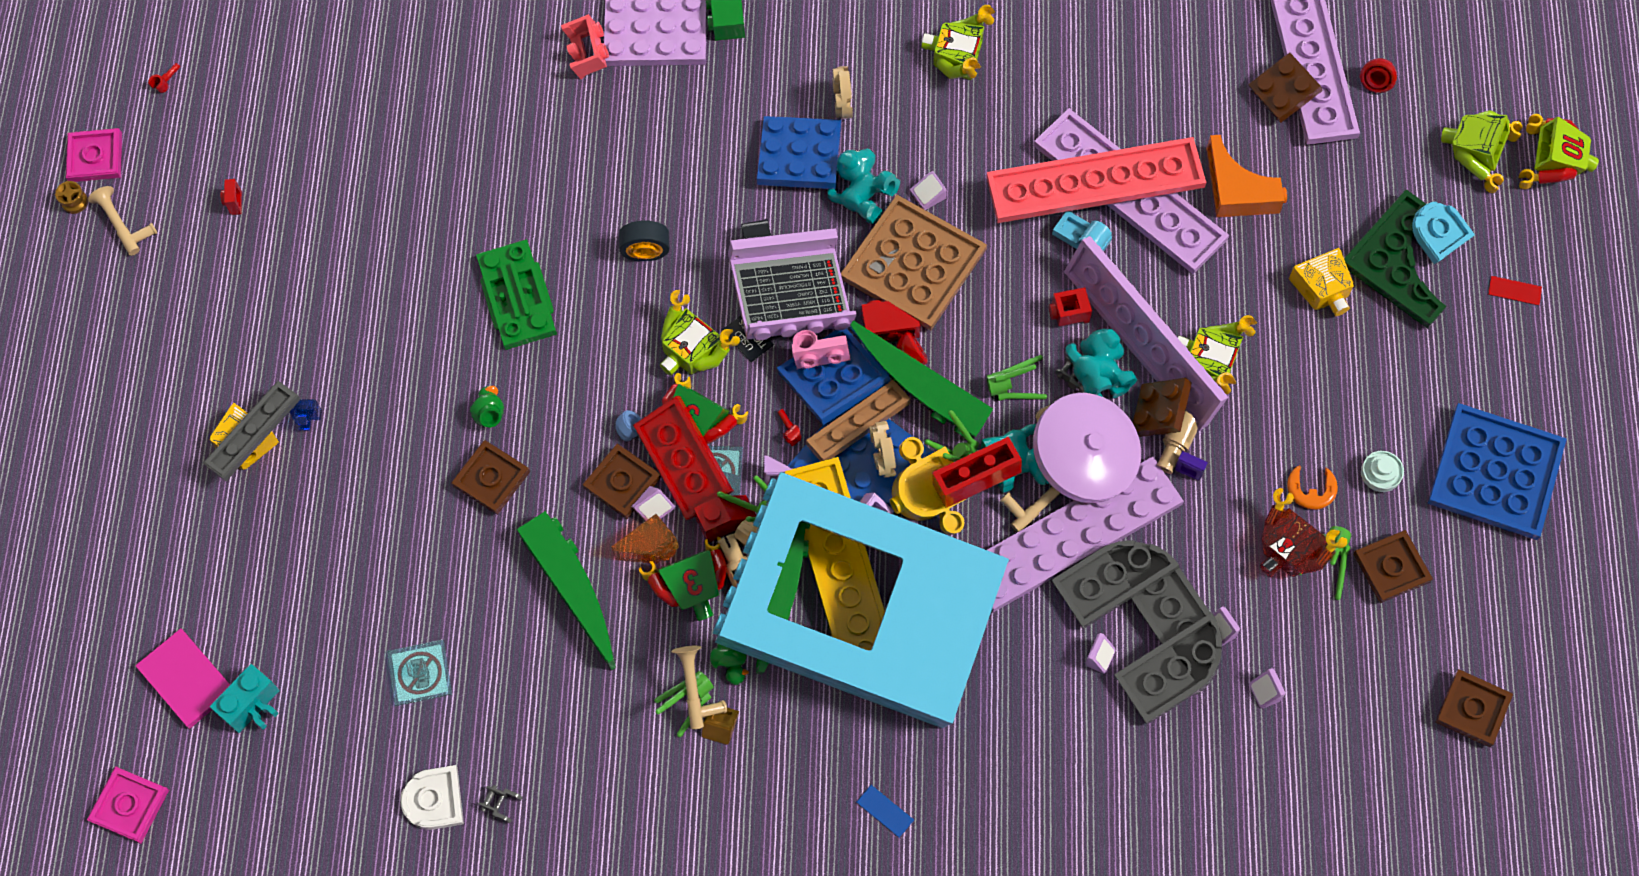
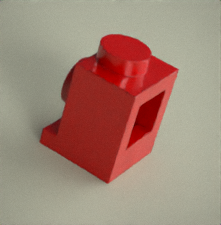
(1073, 300)

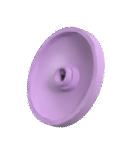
(1087, 447)

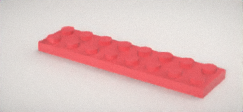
(1095, 180)

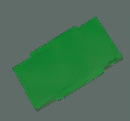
(516, 294)

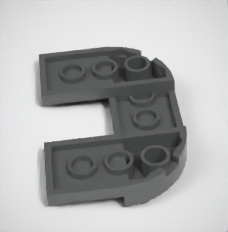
(1170, 606)

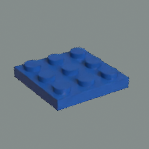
(799, 152)
(835, 387)

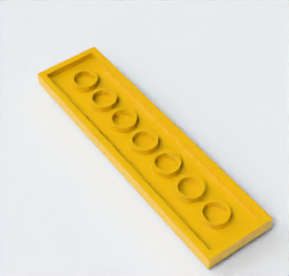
(842, 568)

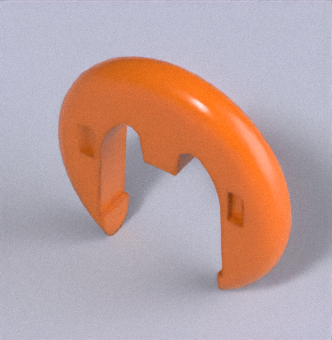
(1312, 499)

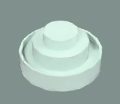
(1382, 471)

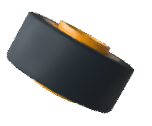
(644, 240)

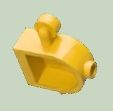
(914, 489)

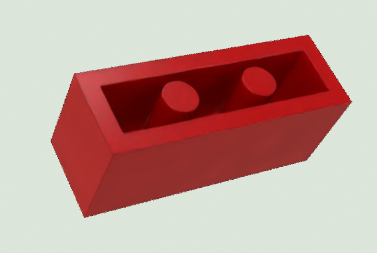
(977, 472)

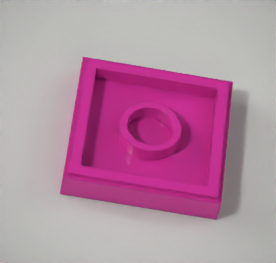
(94, 155)
(128, 805)

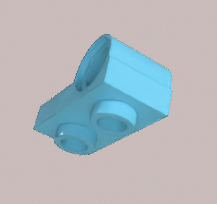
(1075, 229)

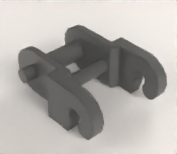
(1070, 379)
(492, 790)

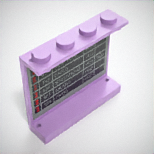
(789, 284)

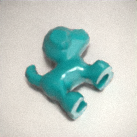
(856, 168)
(1098, 366)
(1029, 462)

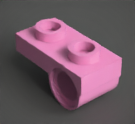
(812, 352)

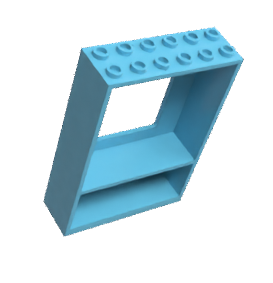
(927, 627)

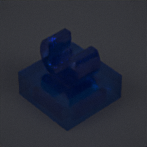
(304, 412)

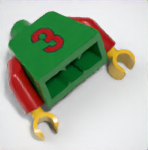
(709, 416)
(690, 580)

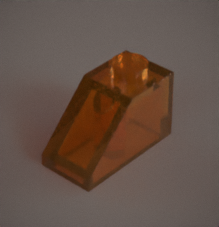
(647, 543)

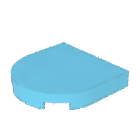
(1440, 230)

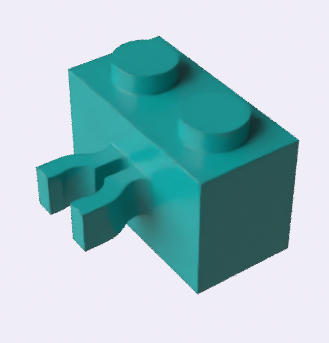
(245, 699)

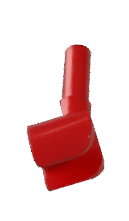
(156, 79)
(793, 434)

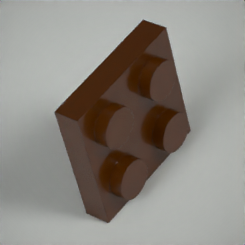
(1285, 87)
(1161, 407)
(490, 477)
(621, 480)
(1392, 566)
(1474, 708)

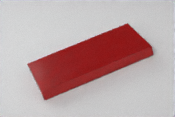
(682, 456)

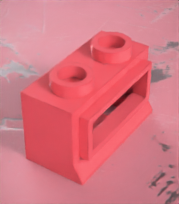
(576, 31)

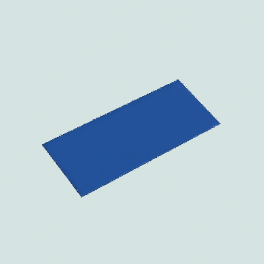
(885, 811)

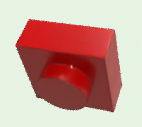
(232, 196)

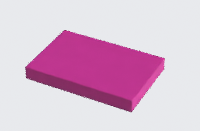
(183, 677)

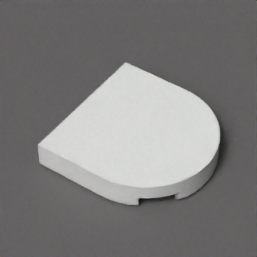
(433, 799)

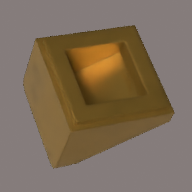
(720, 726)

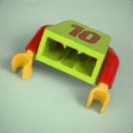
(1560, 151)

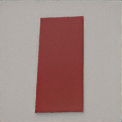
(1515, 290)

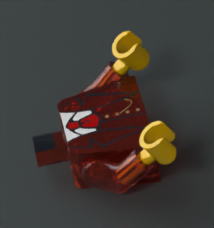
(1293, 542)

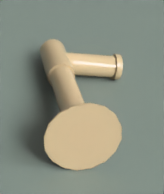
(103, 198)
(1025, 517)
(695, 710)

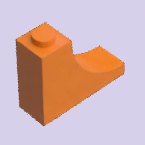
(1239, 190)

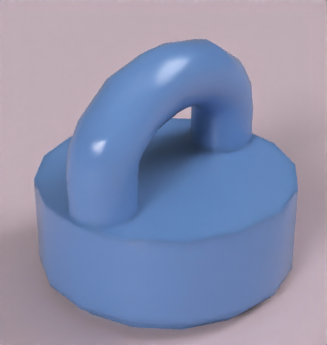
(625, 426)

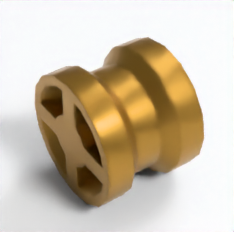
(65, 194)

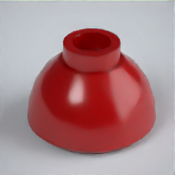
(1378, 75)
(910, 346)

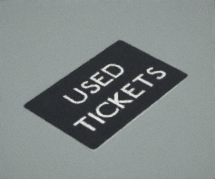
(749, 347)

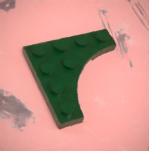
(1388, 265)

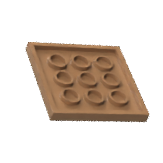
(926, 268)

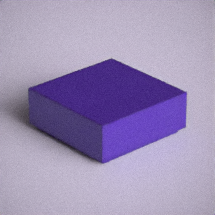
(1191, 465)

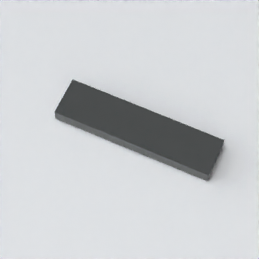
(251, 431)

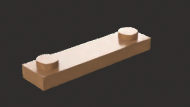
(856, 421)

